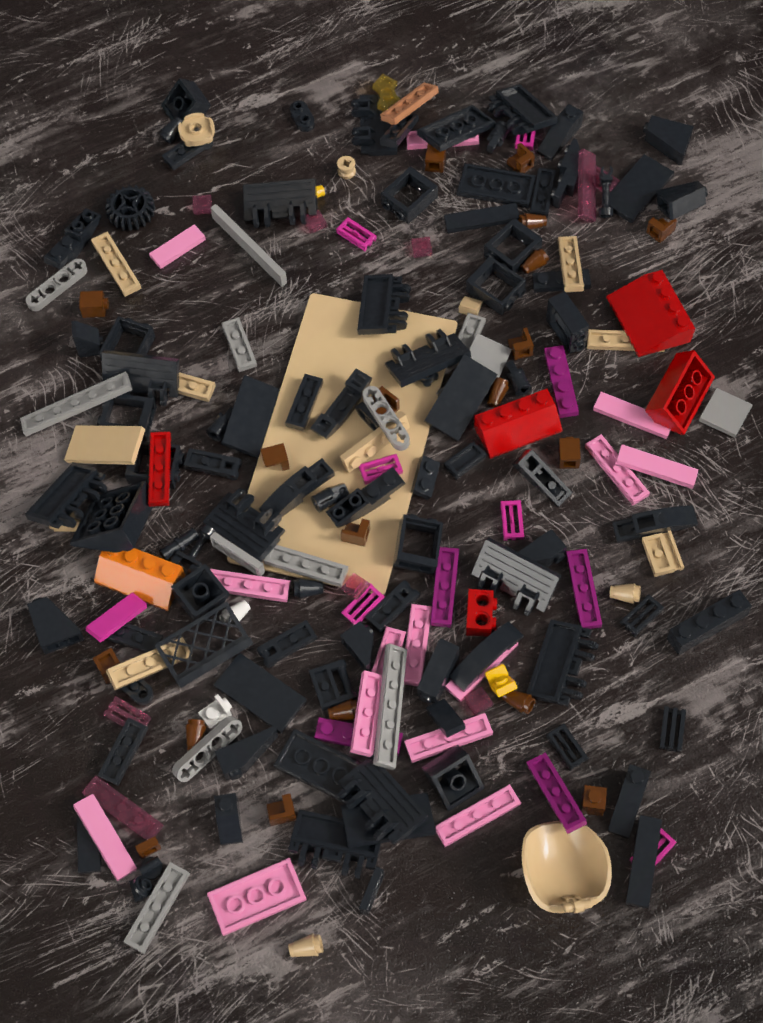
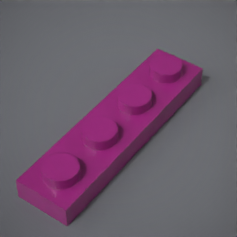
(561, 381)
(444, 587)
(583, 589)
(339, 733)
(556, 793)

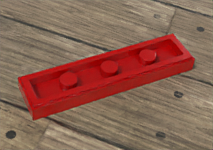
(159, 469)

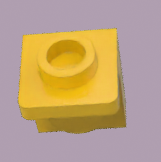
(500, 680)

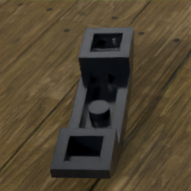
(343, 405)
(484, 655)

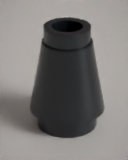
(170, 131)
(305, 588)

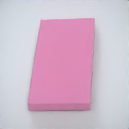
(256, 896)

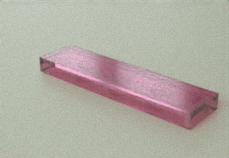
(587, 186)
(123, 809)

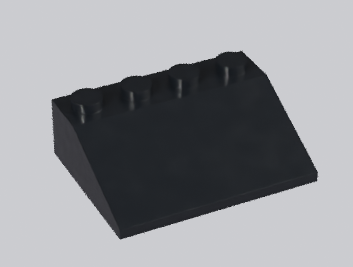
(114, 520)

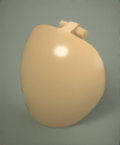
(565, 869)

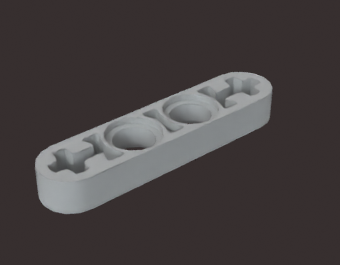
(59, 287)
(383, 419)
(205, 745)

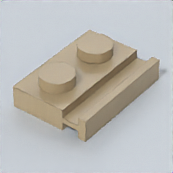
(662, 553)

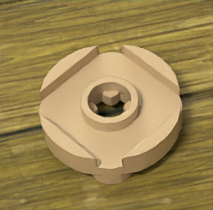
(200, 137)

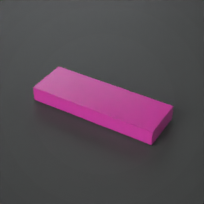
(116, 617)

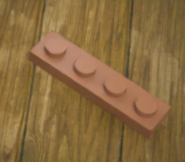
(409, 103)

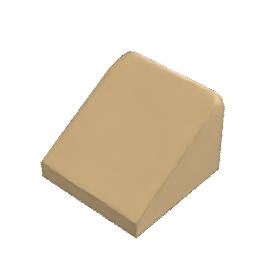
(470, 305)

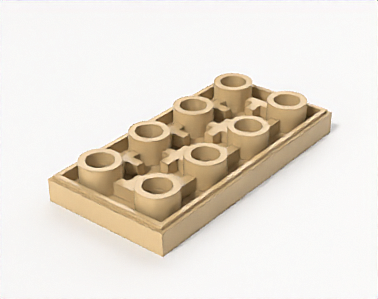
(105, 444)

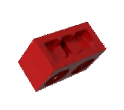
(476, 612)

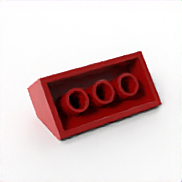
(680, 392)
(518, 423)

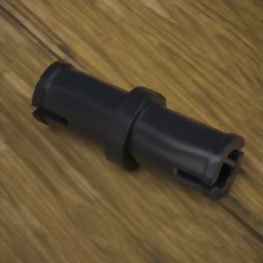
(179, 544)

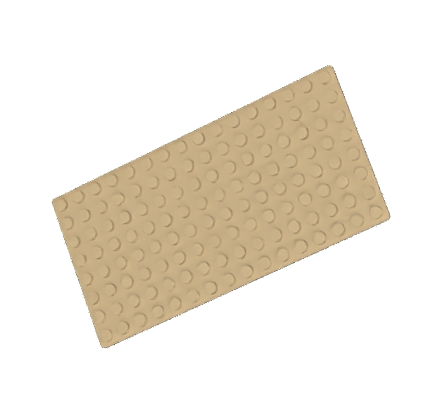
(332, 350)

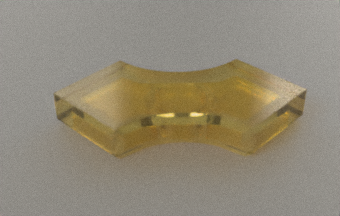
(385, 88)

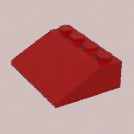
(651, 314)

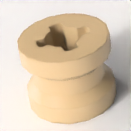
(343, 171)

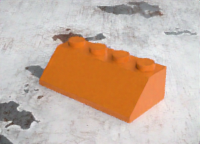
(139, 573)

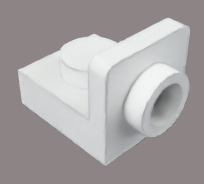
(215, 712)

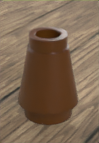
(533, 221)
(535, 261)
(497, 392)
(520, 701)
(343, 711)
(194, 732)

